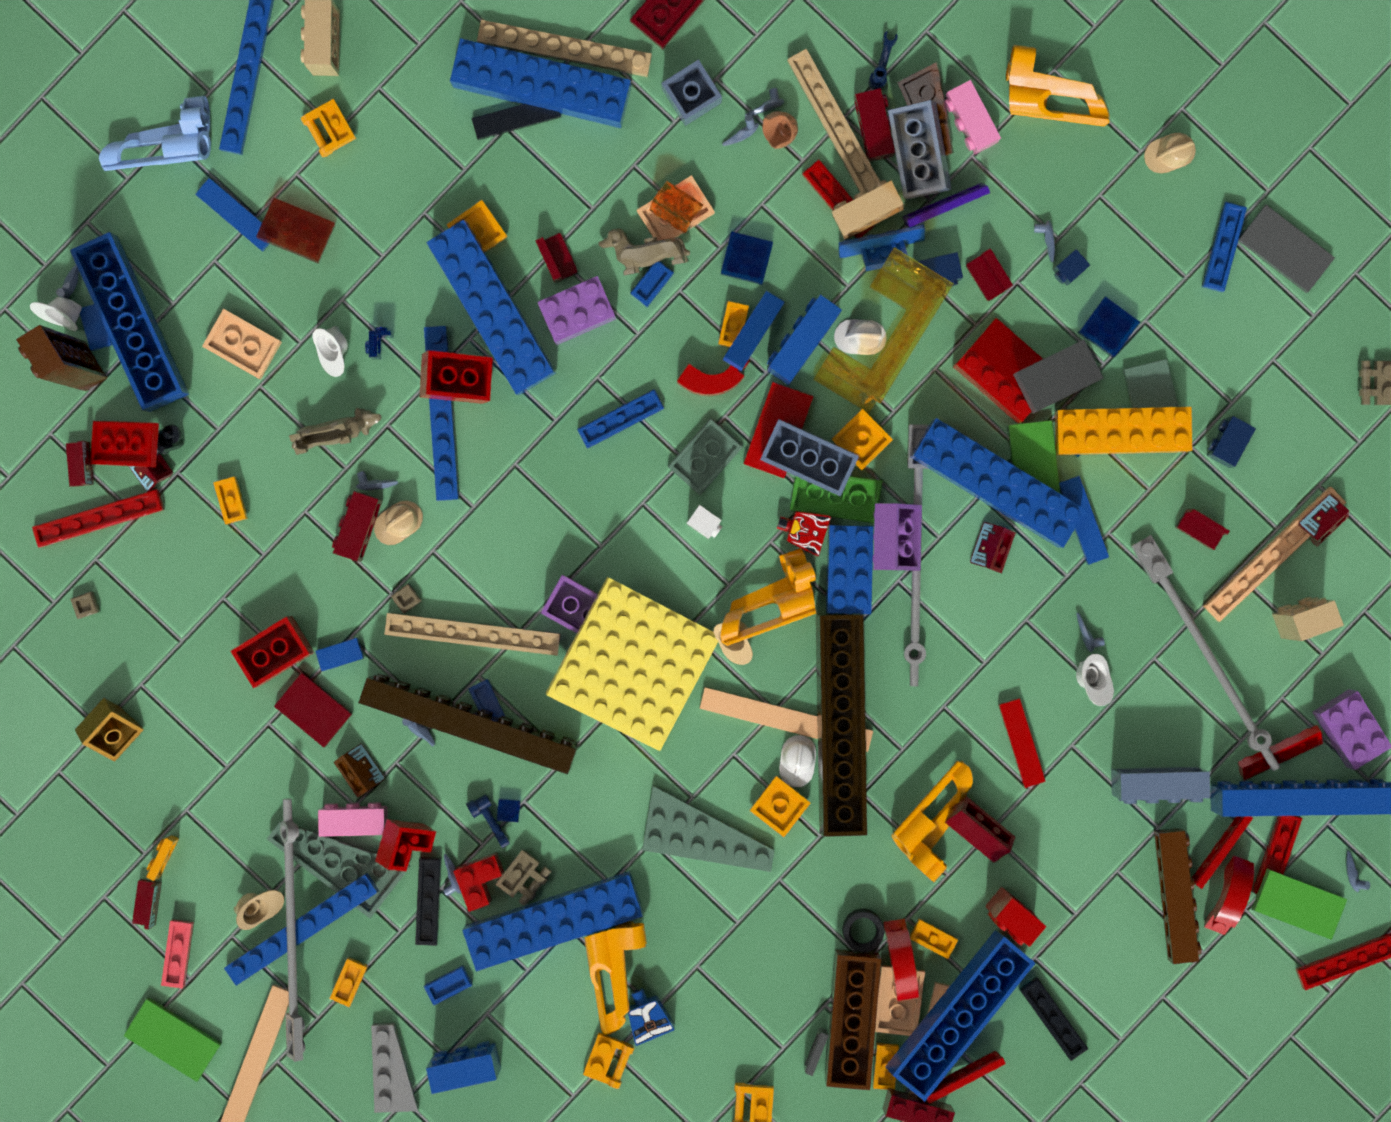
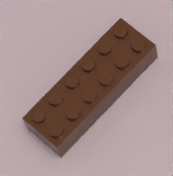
(60, 358)
(852, 1020)

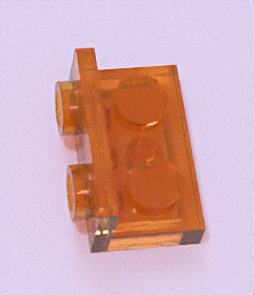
(675, 207)

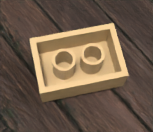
(321, 37)
(867, 209)
(1307, 618)

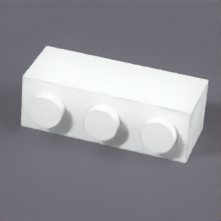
(705, 523)

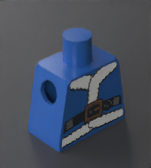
(648, 1018)

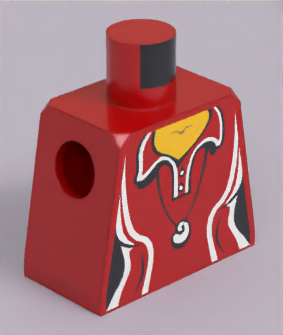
(805, 530)

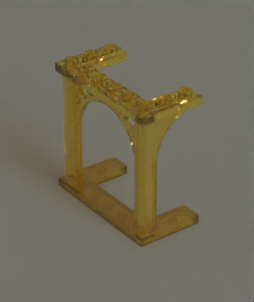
(920, 294)

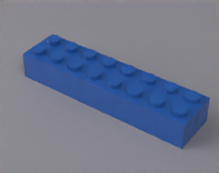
(540, 83)
(491, 307)
(129, 322)
(998, 483)
(1300, 798)
(553, 921)
(959, 1015)

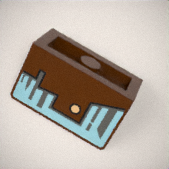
(359, 770)

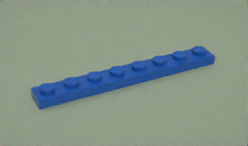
(246, 76)
(442, 427)
(306, 926)

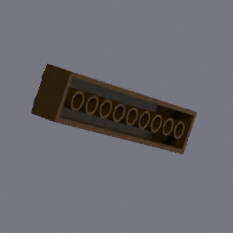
(468, 723)
(841, 725)

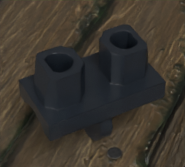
(169, 439)

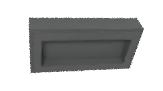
(816, 1051)

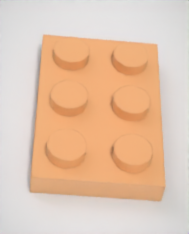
(662, 229)
(242, 344)
(894, 1015)

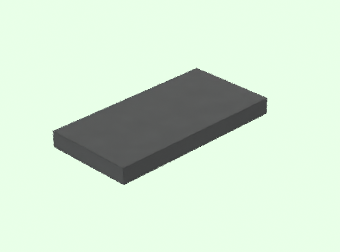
(1286, 249)
(1058, 376)

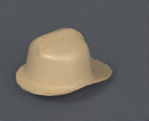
(1169, 153)
(398, 522)
(739, 652)
(256, 908)

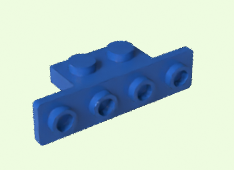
(877, 247)

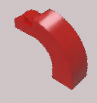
(710, 385)
(1234, 896)
(901, 959)

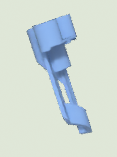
(179, 142)

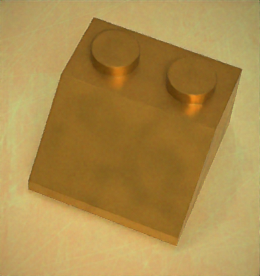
(108, 730)

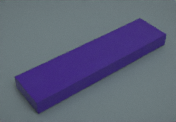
(946, 204)

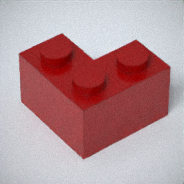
(400, 840)
(473, 878)

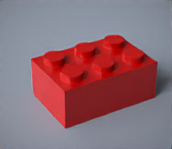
(455, 377)
(272, 651)
(1014, 917)

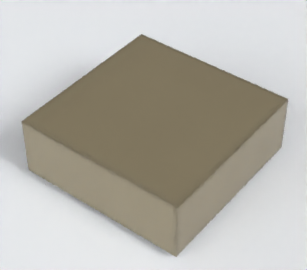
(406, 598)
(85, 605)

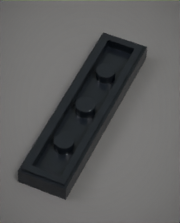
(511, 120)
(428, 901)
(1053, 1019)

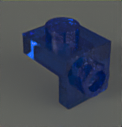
(373, 346)

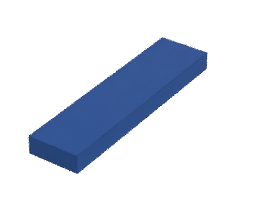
(232, 212)
(1224, 247)
(753, 331)
(620, 419)
(1087, 529)

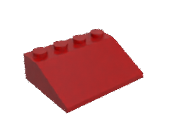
(991, 367)

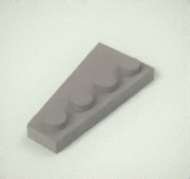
(390, 1077)

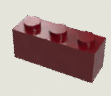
(874, 124)
(356, 526)
(980, 829)
(912, 1108)

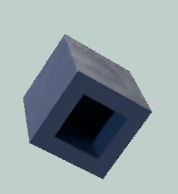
(1070, 268)

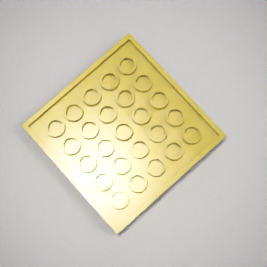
(632, 664)

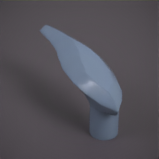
(768, 105)
(744, 133)
(1049, 237)
(69, 283)
(375, 484)
(1087, 637)
(419, 730)
(1353, 877)
(454, 885)

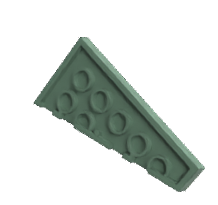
(693, 834)
(340, 864)

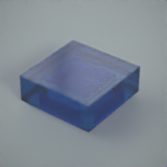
(508, 810)

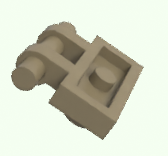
(1382, 383)
(518, 873)

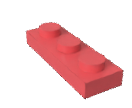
(177, 953)

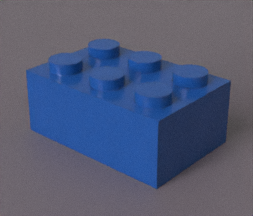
(463, 1067)

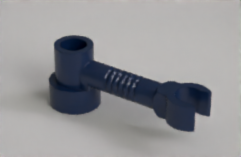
(878, 77)
(479, 807)

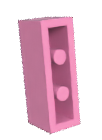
(971, 117)
(352, 819)

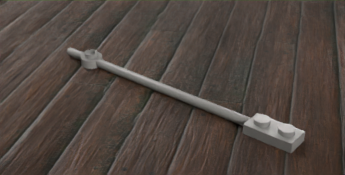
(915, 433)
(1158, 570)
(294, 1022)

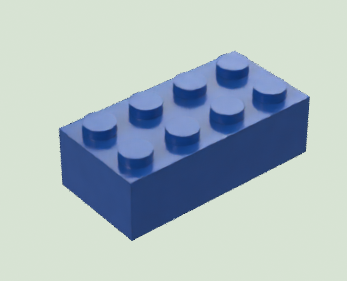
(804, 340)
(849, 569)

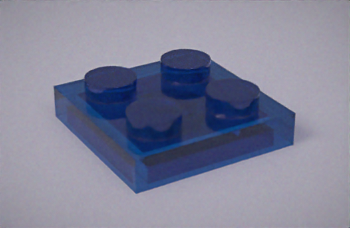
(746, 258)
(1109, 327)

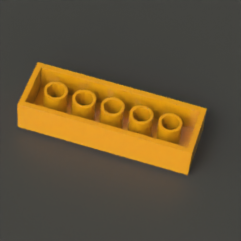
(1123, 431)

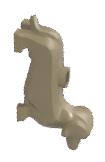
(645, 254)
(334, 431)

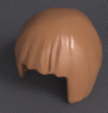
(780, 129)

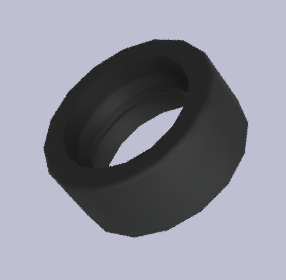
(863, 947)

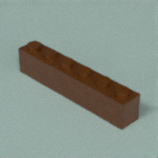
(1176, 895)

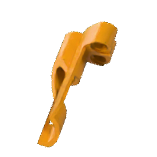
(1031, 89)
(791, 595)
(919, 834)
(606, 953)

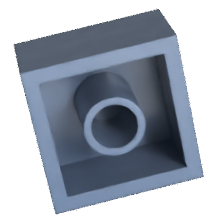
(691, 92)

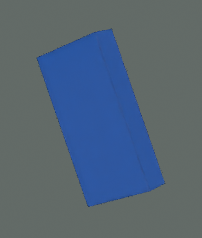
(652, 283)
(94, 328)
(339, 654)
(485, 698)
(448, 985)

